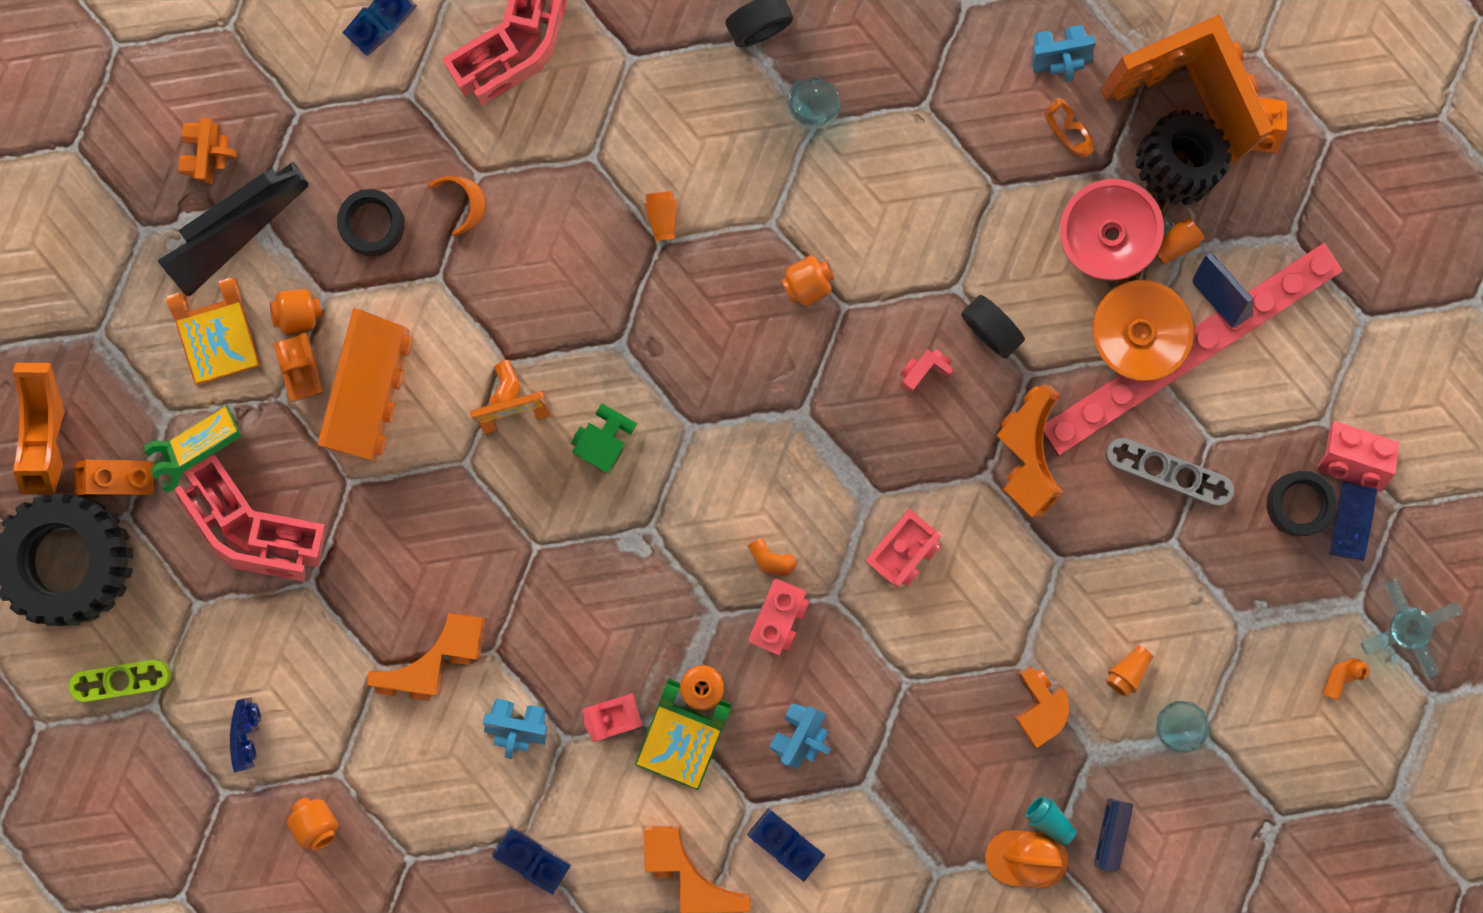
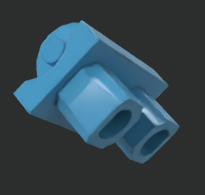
(1062, 55)
(501, 724)
(807, 738)

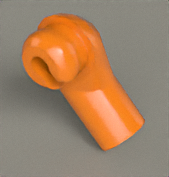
(769, 562)
(1344, 673)

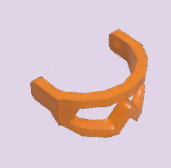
(1083, 149)

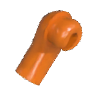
(509, 386)

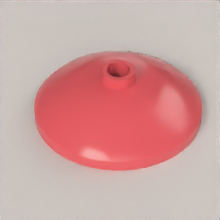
(1109, 207)

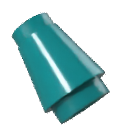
(1049, 819)

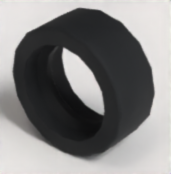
(758, 21)
(358, 199)
(993, 326)
(1326, 494)

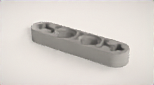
(1170, 468)

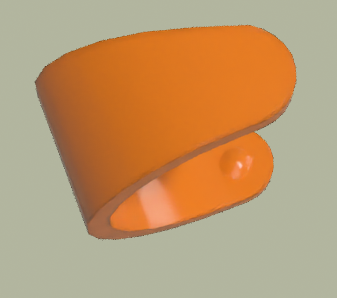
(476, 197)

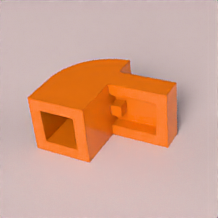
(1048, 714)

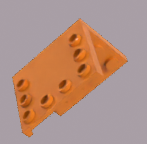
(1215, 72)

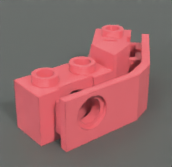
(508, 46)
(247, 529)

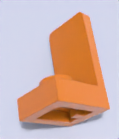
(113, 477)

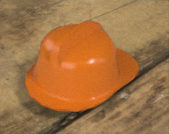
(1026, 859)

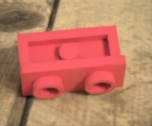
(1359, 456)
(904, 548)
(777, 617)

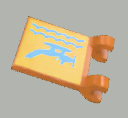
(216, 335)
(486, 415)

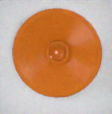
(1143, 330)

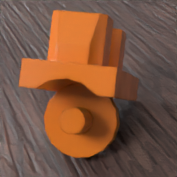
(202, 165)
(298, 367)

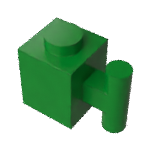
(601, 446)

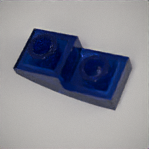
(377, 23)
(1353, 521)
(244, 721)
(786, 844)
(531, 859)

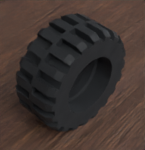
(106, 568)

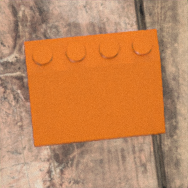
(365, 386)

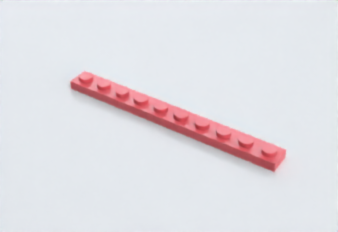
(1209, 338)

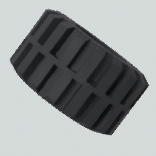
(1199, 141)

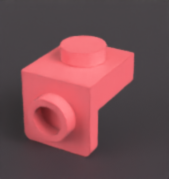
(916, 370)
(612, 717)

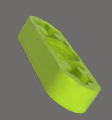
(97, 693)

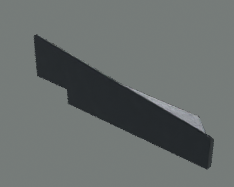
(229, 226)

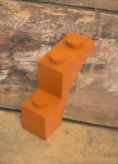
(40, 419)
(1024, 433)
(459, 639)
(697, 895)

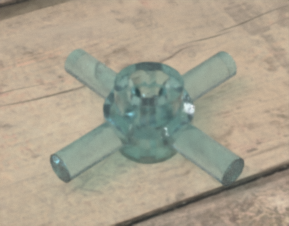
(1422, 633)

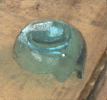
(814, 103)
(1182, 726)

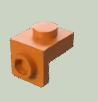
(1279, 113)

